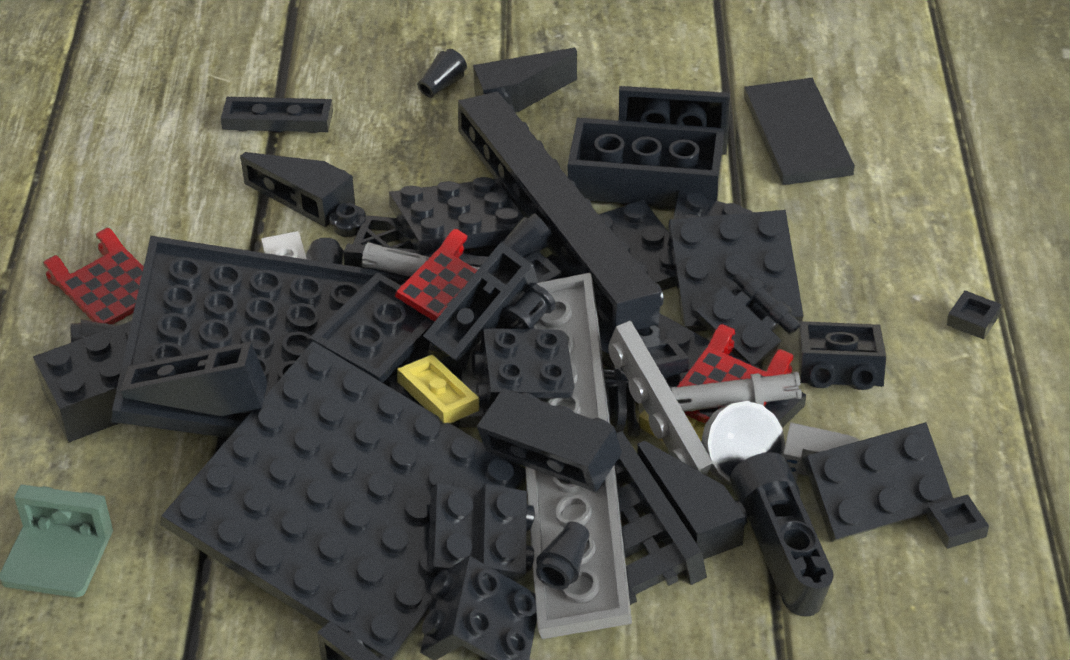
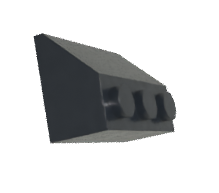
(676, 107)

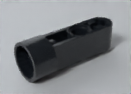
(783, 531)

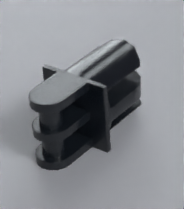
(621, 403)

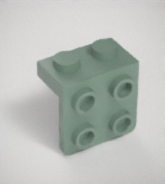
(58, 541)

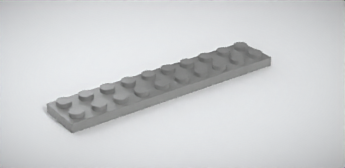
(601, 591)

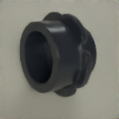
(347, 219)

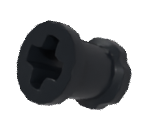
(529, 308)

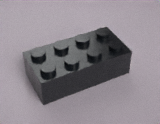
(644, 161)
(83, 380)

